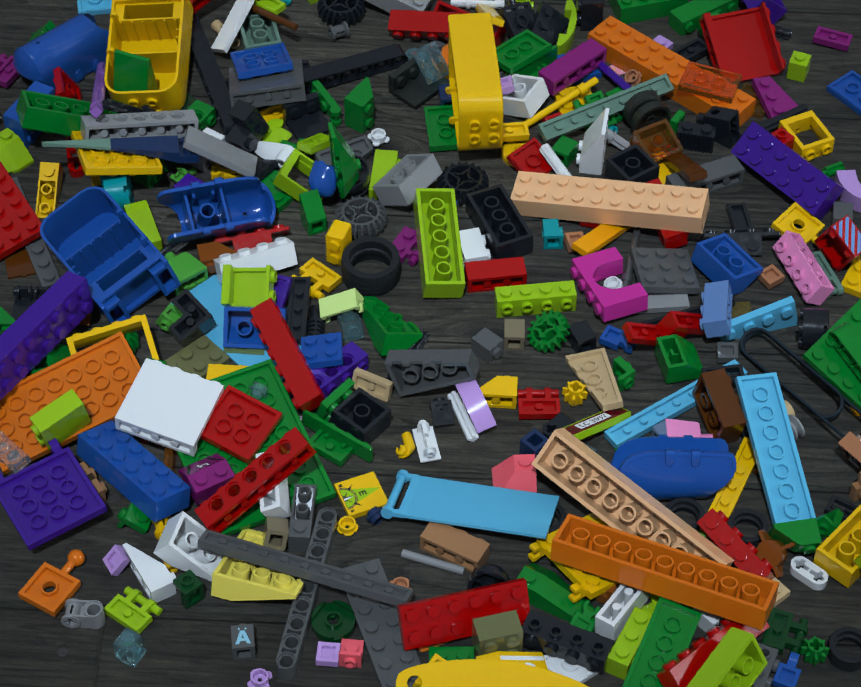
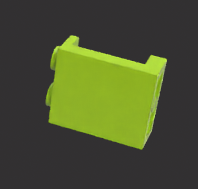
(247, 285)

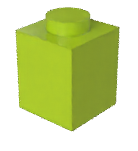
(798, 66)

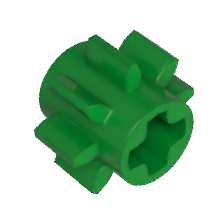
(814, 650)

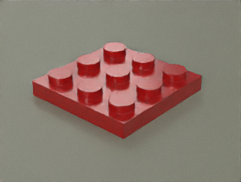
(240, 424)

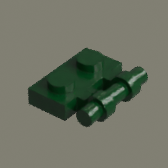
(780, 625)

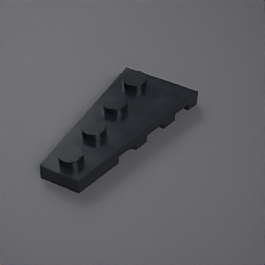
(548, 23)

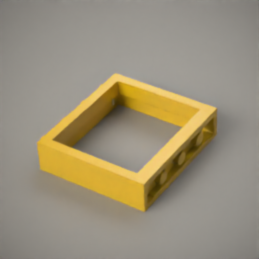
(100, 333)

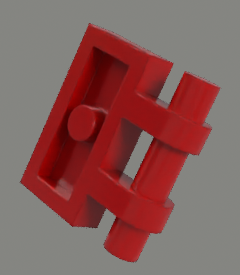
(538, 403)

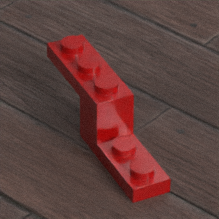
(673, 323)

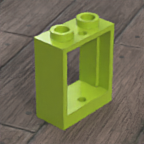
(285, 183)

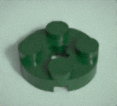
(333, 632)

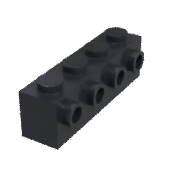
(566, 641)

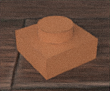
(571, 237)
(771, 276)

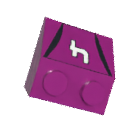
(206, 476)

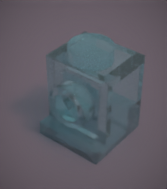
(129, 647)

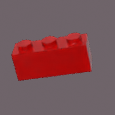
(492, 273)

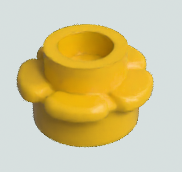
(347, 521)

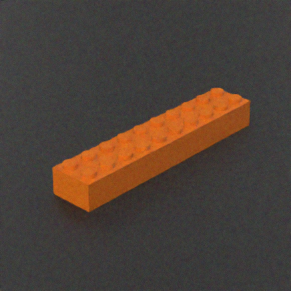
(634, 50)
(665, 571)

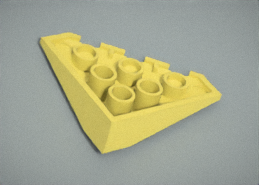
(246, 582)

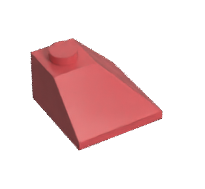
(516, 473)

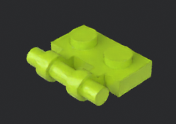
(128, 614)

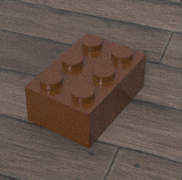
(719, 405)

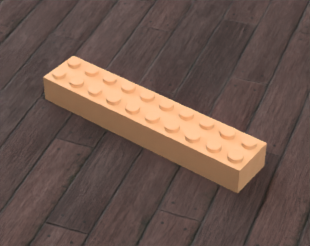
(611, 201)
(618, 498)

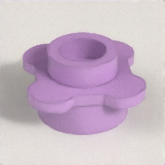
(257, 674)

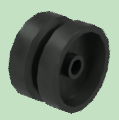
(645, 110)

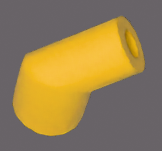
(408, 447)

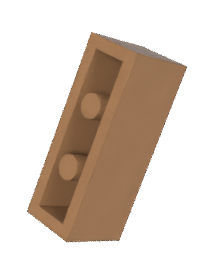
(454, 545)

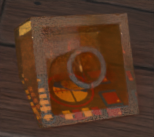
(657, 140)

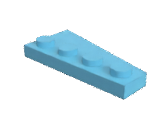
(770, 317)

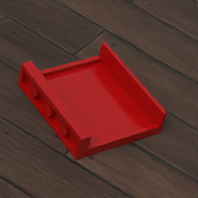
(743, 43)

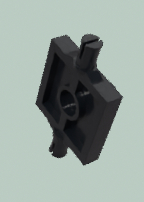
(517, 17)

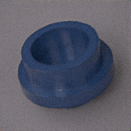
(374, 516)

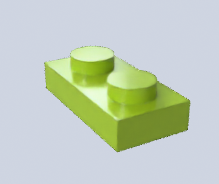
(314, 143)

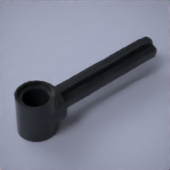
(120, 107)

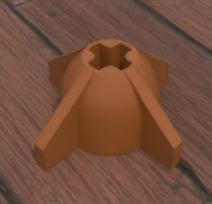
(773, 551)

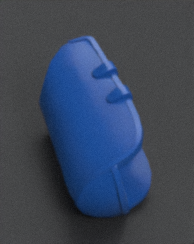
(73, 46)
(219, 207)
(676, 465)

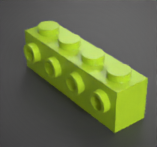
(535, 298)

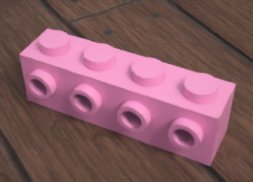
(803, 268)

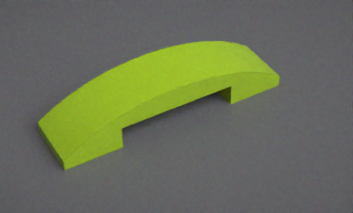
(566, 40)

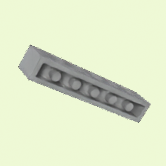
(138, 124)

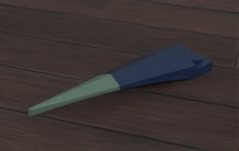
(162, 147)

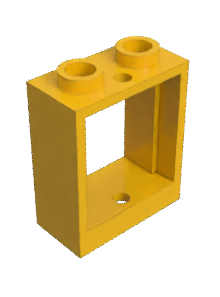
(804, 122)

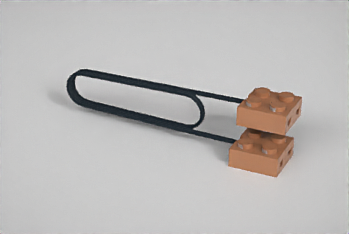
(849, 443)

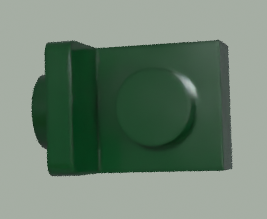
(190, 589)

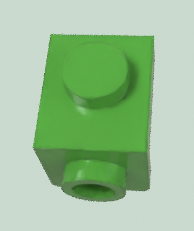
(167, 318)

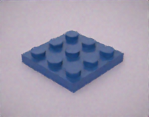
(261, 61)

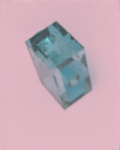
(431, 62)

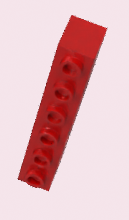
(265, 480)

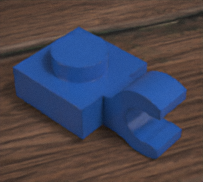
(787, 674)

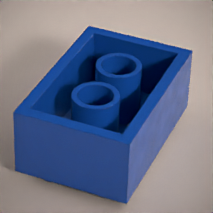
(12, 121)

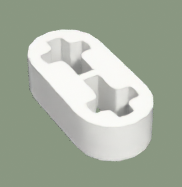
(808, 573)

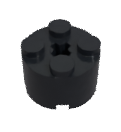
(813, 327)

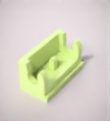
(340, 303)

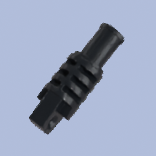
(315, 324)

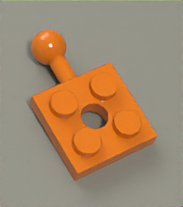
(49, 576)

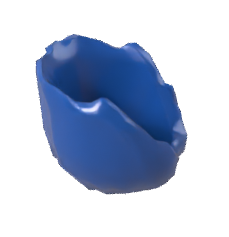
(323, 178)

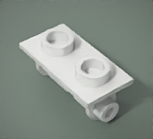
(426, 442)

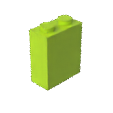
(59, 419)

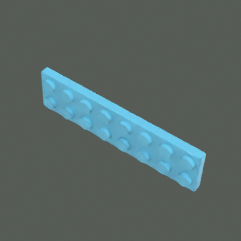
(774, 448)

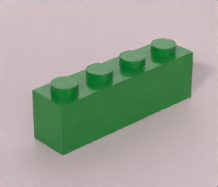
(686, 17)

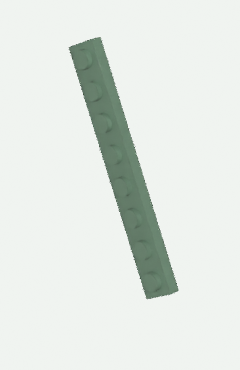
(589, 113)

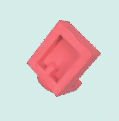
(351, 653)

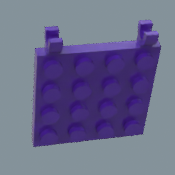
(49, 497)

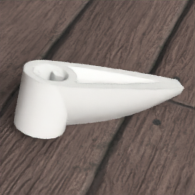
(273, 151)

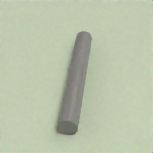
(433, 562)

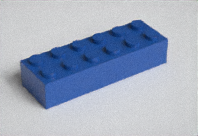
(133, 471)

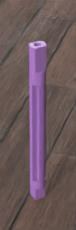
(98, 91)

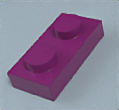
(832, 38)

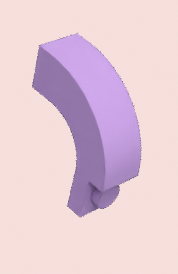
(852, 191)
(476, 405)

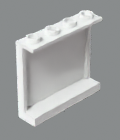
(168, 406)

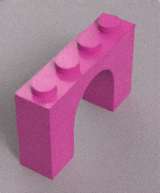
(607, 302)

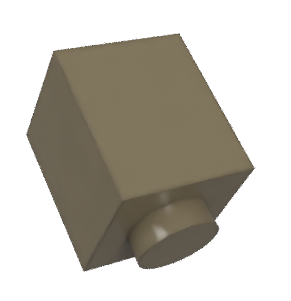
(514, 334)
(275, 533)

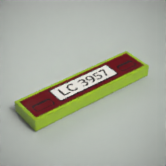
(597, 422)

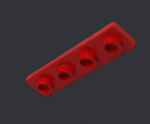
(250, 240)

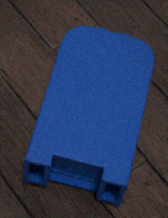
(105, 246)

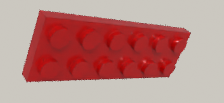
(451, 615)

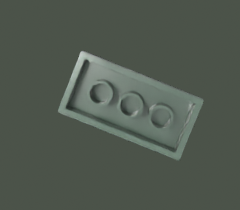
(258, 31)

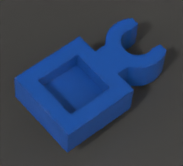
(615, 338)

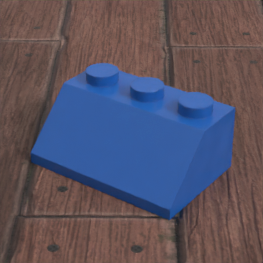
(724, 260)
(239, 329)

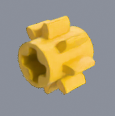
(574, 393)

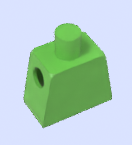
(188, 270)

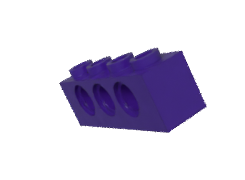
(332, 377)

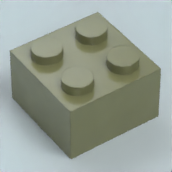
(497, 633)

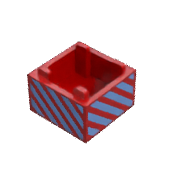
(840, 243)

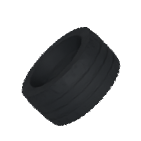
(371, 249)

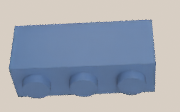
(716, 309)

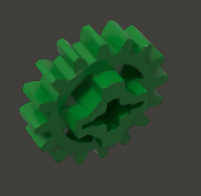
(548, 331)

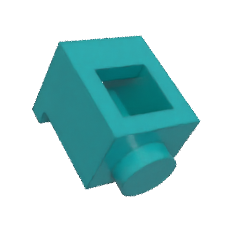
(552, 234)

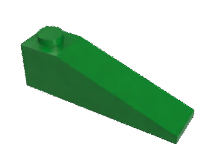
(343, 161)
(387, 328)
(551, 593)

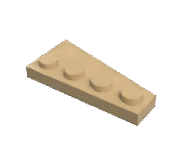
(596, 373)

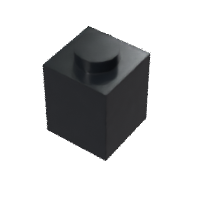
(581, 337)

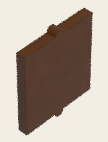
(19, 265)

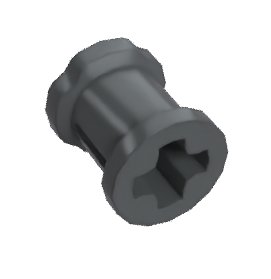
(338, 31)

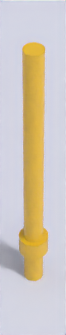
(580, 90)

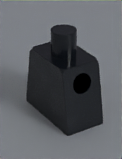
(726, 122)

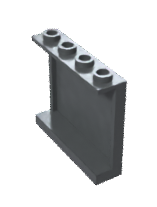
(269, 90)

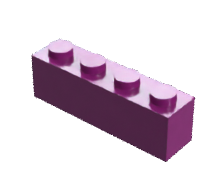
(573, 66)

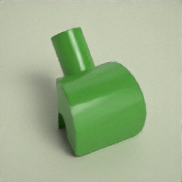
(181, 172)

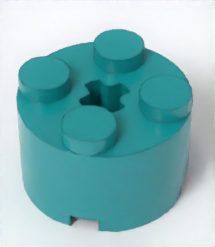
(119, 188)

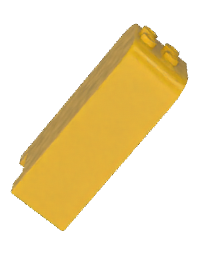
(157, 32)
(474, 82)

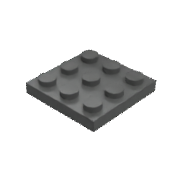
(664, 270)

